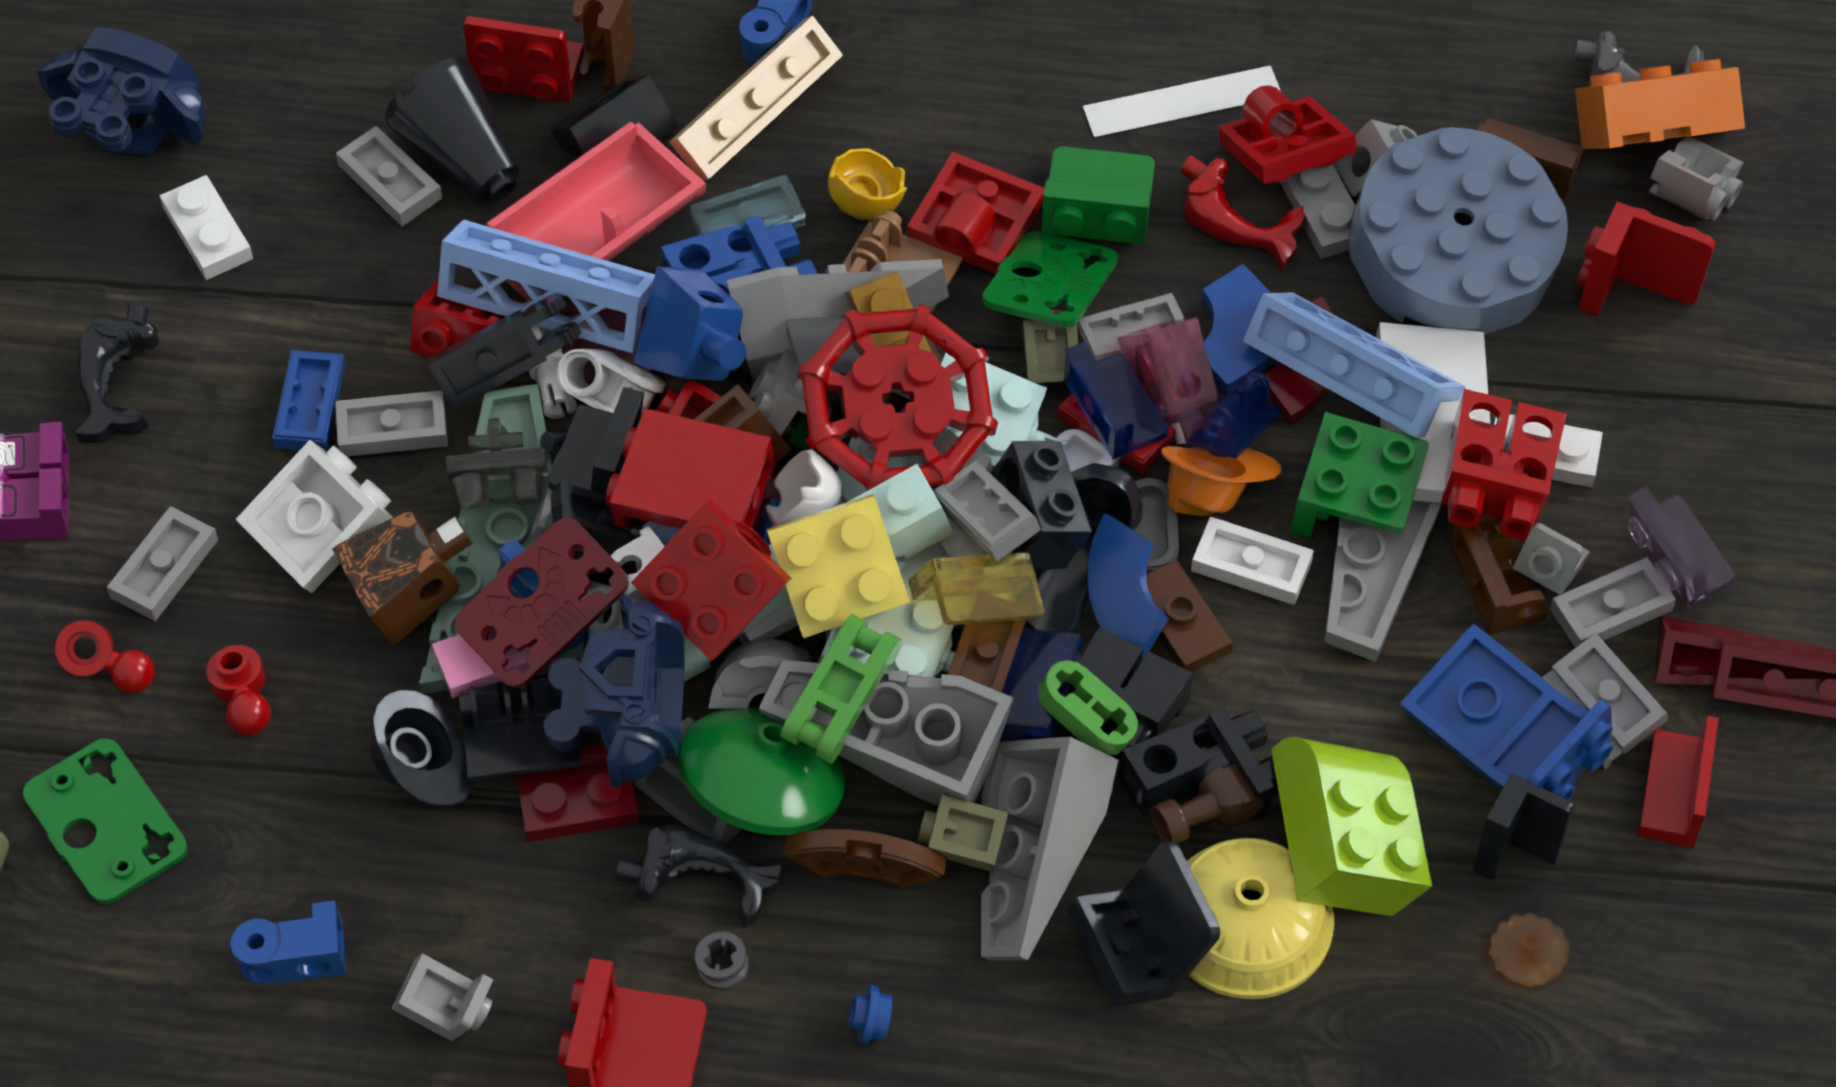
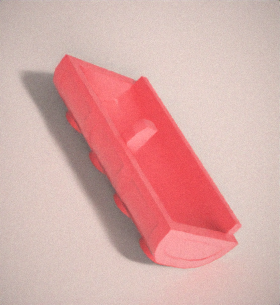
(604, 197)

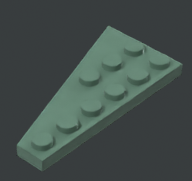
(494, 525)

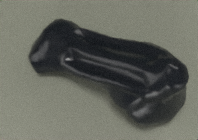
(1066, 590)

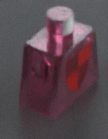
(1173, 371)

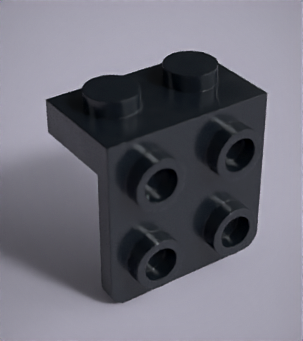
(1150, 931)

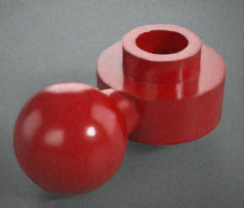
(129, 670)
(247, 709)

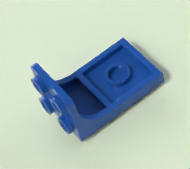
(1508, 717)

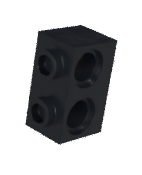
(1044, 484)

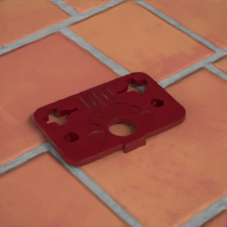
(550, 615)

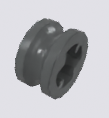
(727, 943)

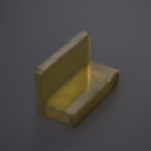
(980, 588)

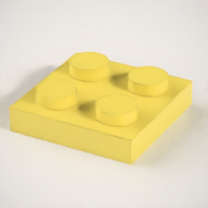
(838, 565)

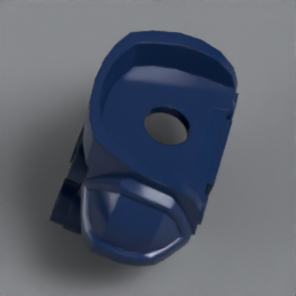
(122, 78)
(635, 698)

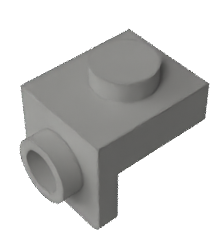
(1550, 558)
(443, 998)

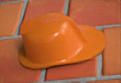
(1212, 484)

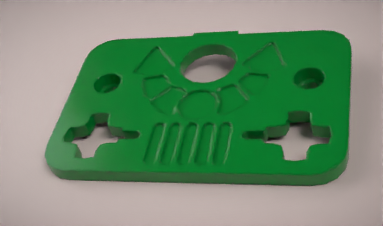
(1060, 279)
(117, 813)

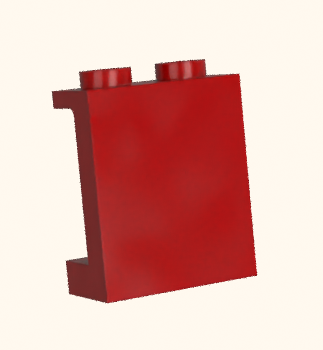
(682, 464)

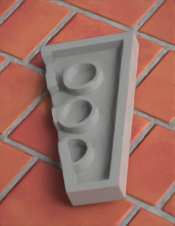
(1372, 578)

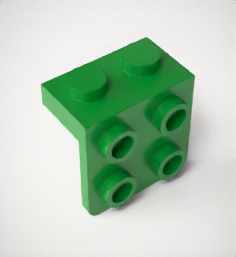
(1098, 195)

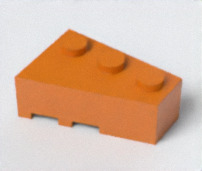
(1659, 105)

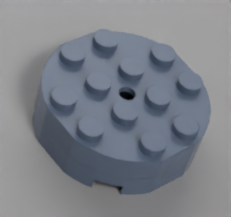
(1458, 231)

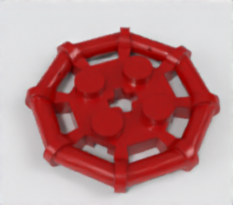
(901, 368)

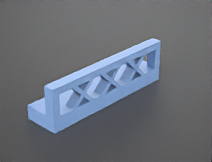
(547, 268)
(1350, 362)

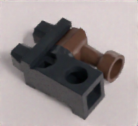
(1213, 757)

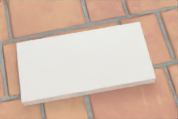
(1461, 358)

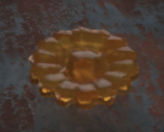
(1529, 950)

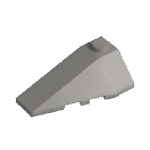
(783, 294)
(913, 730)
(1054, 807)

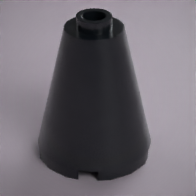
(456, 129)

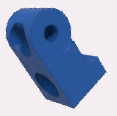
(769, 24)
(291, 948)

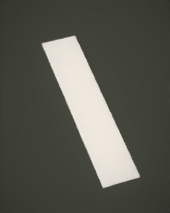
(1176, 101)

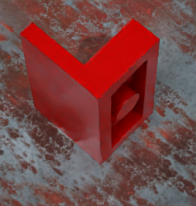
(1677, 785)

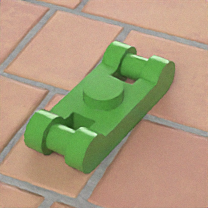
(840, 687)

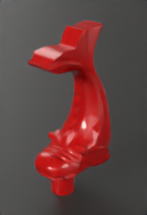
(1211, 214)

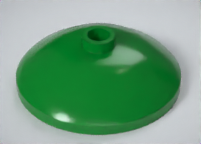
(754, 777)

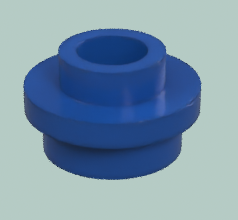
(870, 1015)

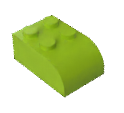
(1350, 826)

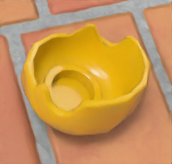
(865, 183)

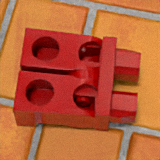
(1495, 480)

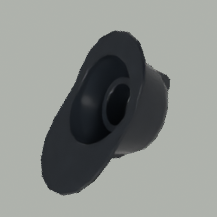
(419, 749)

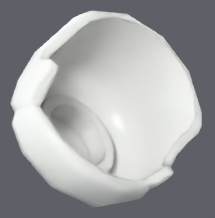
(804, 488)

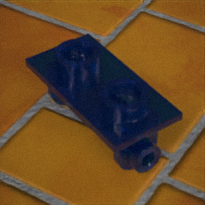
(1237, 419)

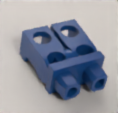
(737, 251)

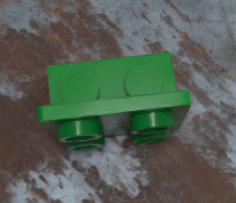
(1359, 476)

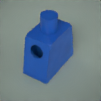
(690, 327)

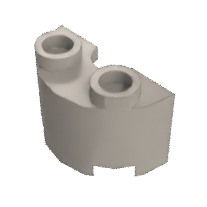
(1697, 178)
(750, 670)

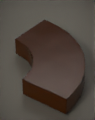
(865, 855)

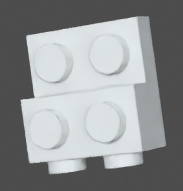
(311, 511)

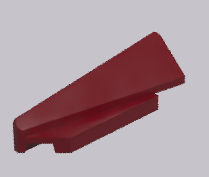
(1747, 666)

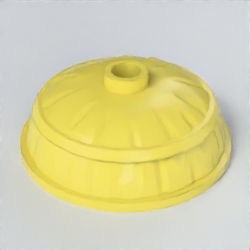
(1263, 942)

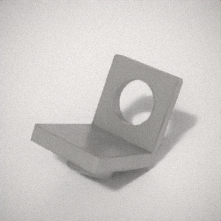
(1376, 138)

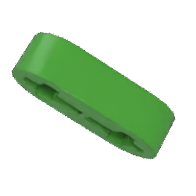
(1087, 707)

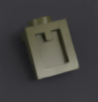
(1046, 350)
(964, 832)

